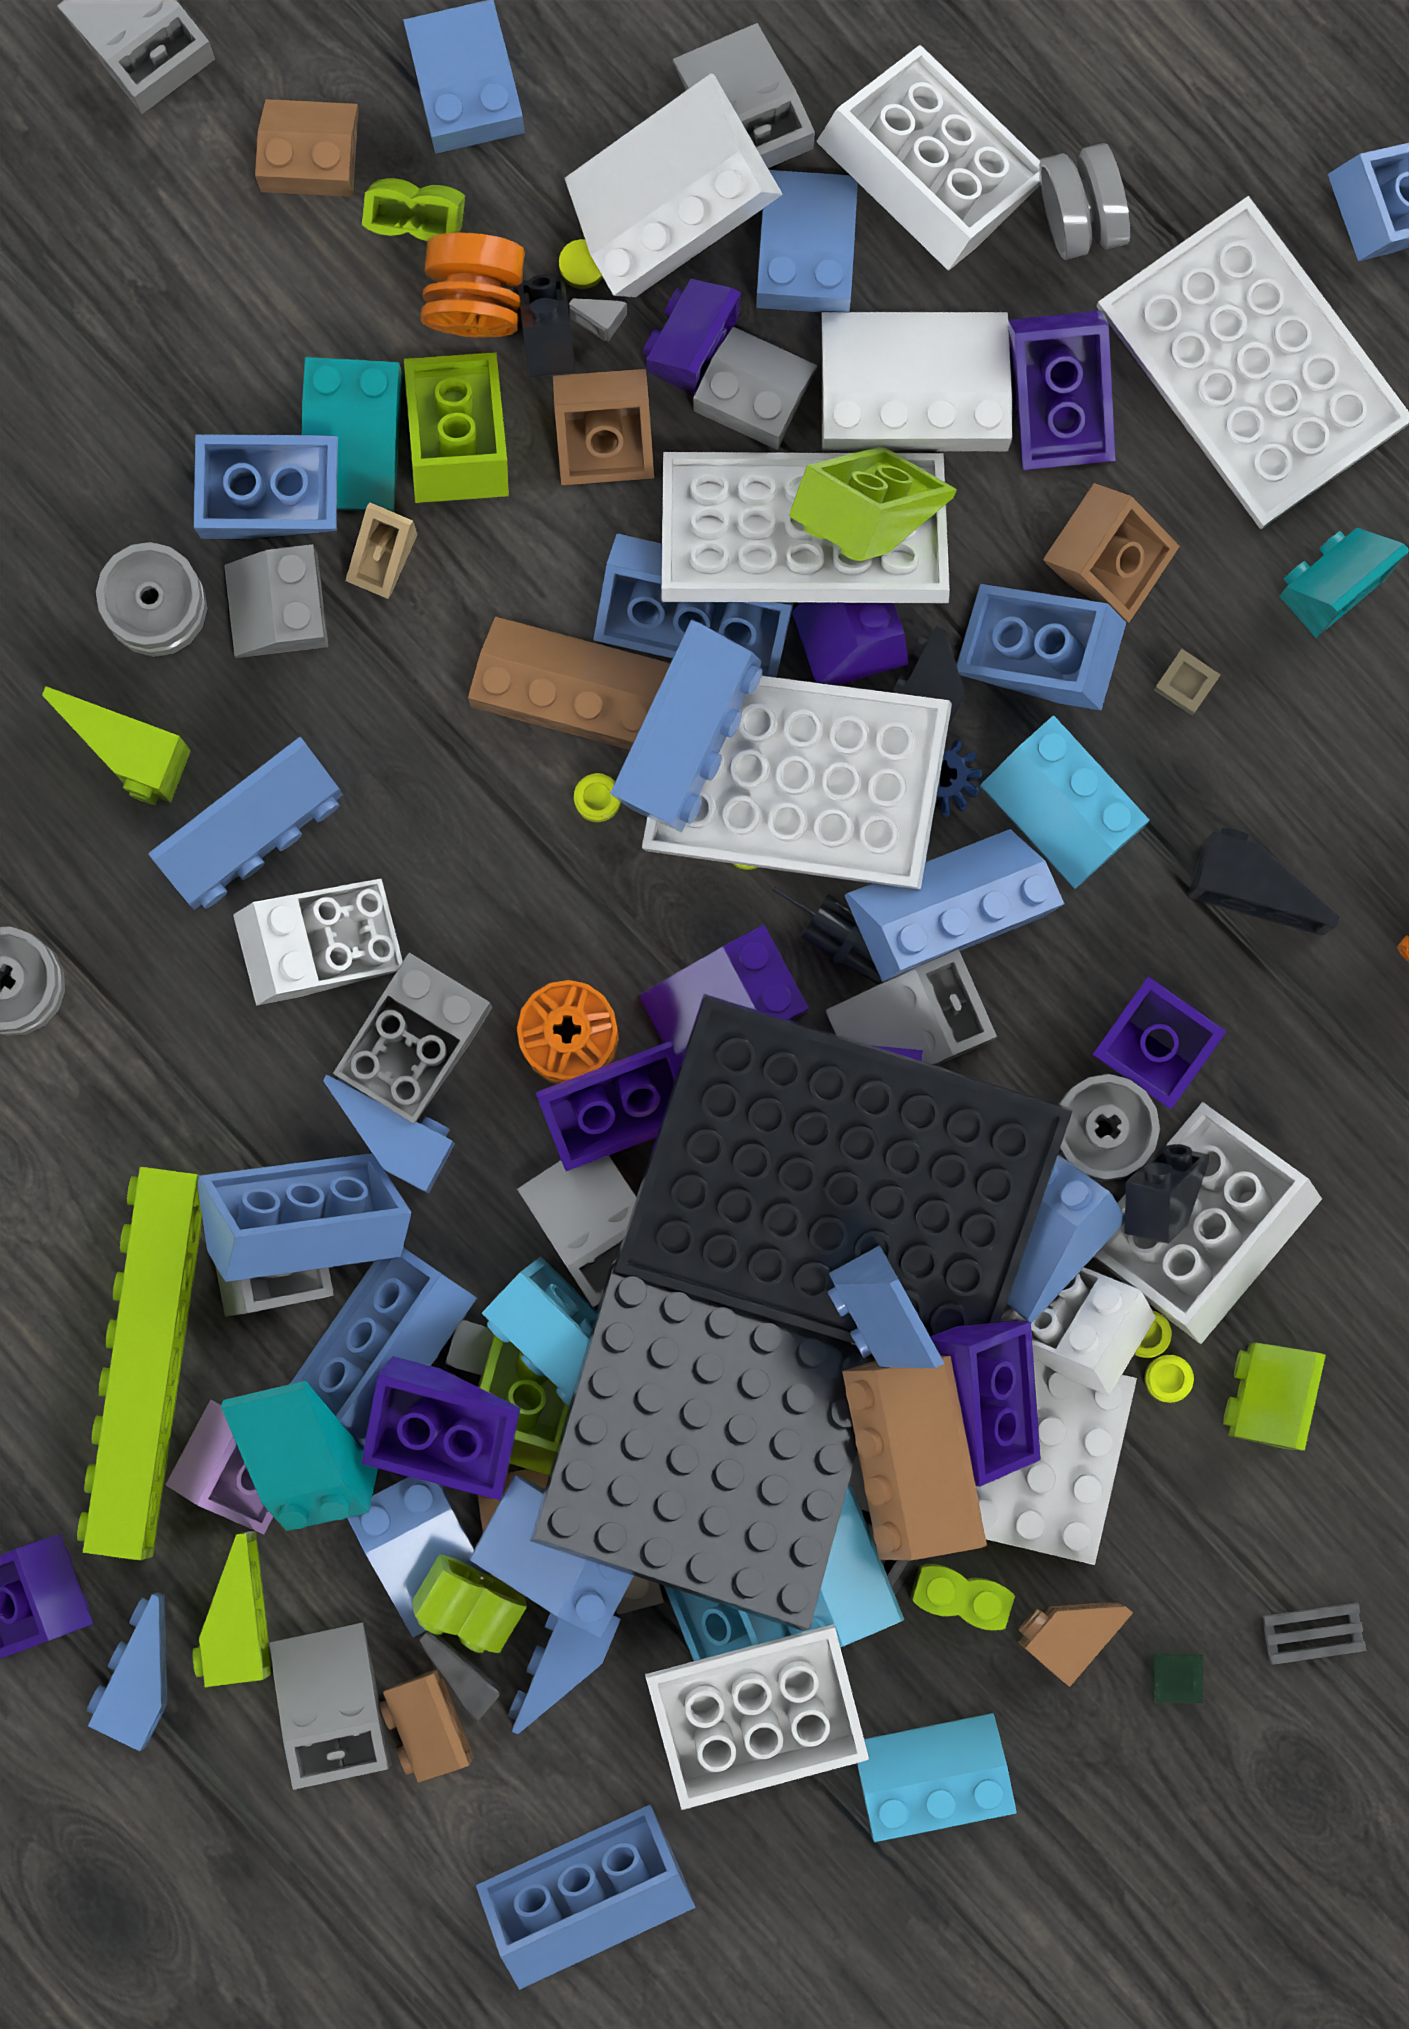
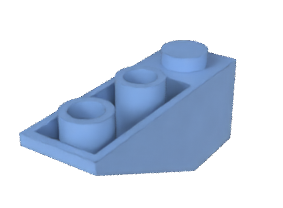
(402, 1148)
(560, 1667)
(138, 1687)

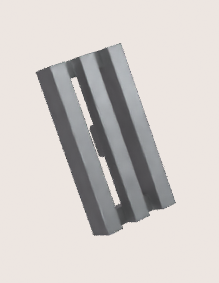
(1354, 1628)

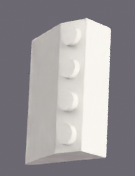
(932, 156)
(669, 189)
(916, 381)
(1236, 1227)
(757, 1716)

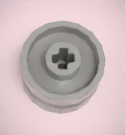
(1084, 201)
(142, 573)
(37, 985)
(1132, 1125)

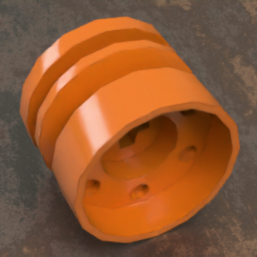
(472, 285)
(547, 1011)

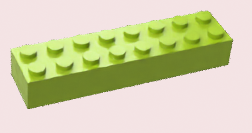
(144, 1365)

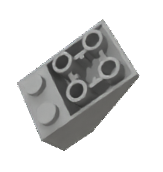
(142, 44)
(756, 91)
(921, 1009)
(413, 1038)
(583, 1218)
(329, 1706)

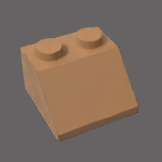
(307, 148)
(603, 427)
(1111, 550)
(1071, 1635)
(427, 1726)

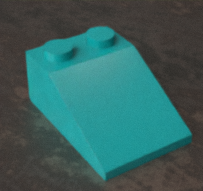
(363, 409)
(1341, 577)
(300, 1456)

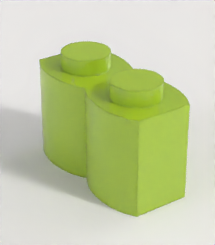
(401, 207)
(973, 1599)
(468, 1604)

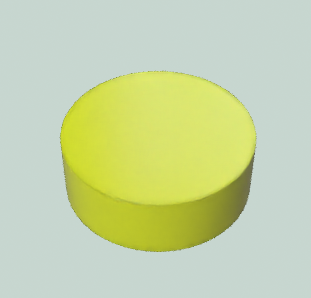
(578, 266)
(594, 798)
(1156, 1339)
(1169, 1378)

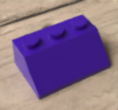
(610, 1106)
(995, 1395)

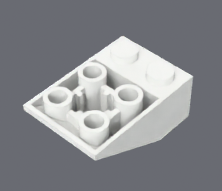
(317, 940)
(1090, 1329)

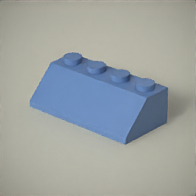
(637, 619)
(687, 727)
(247, 825)
(960, 903)
(301, 1216)
(394, 1311)
(584, 1897)

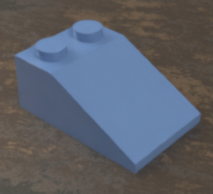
(464, 76)
(1375, 200)
(808, 243)
(264, 485)
(1042, 645)
(1068, 1231)
(882, 1313)
(406, 1534)
(557, 1581)

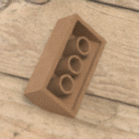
(565, 683)
(914, 1460)

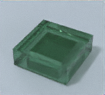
(1177, 1678)

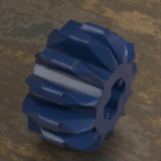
(953, 792)

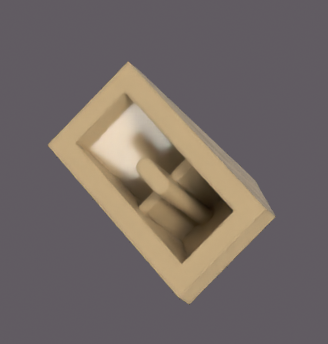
(381, 550)

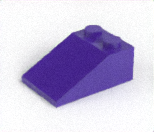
(1062, 389)
(740, 972)
(440, 1429)

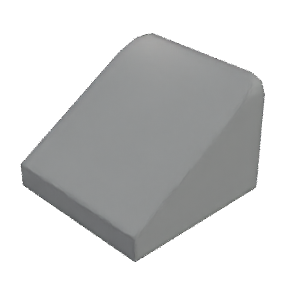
(598, 316)
(470, 1347)

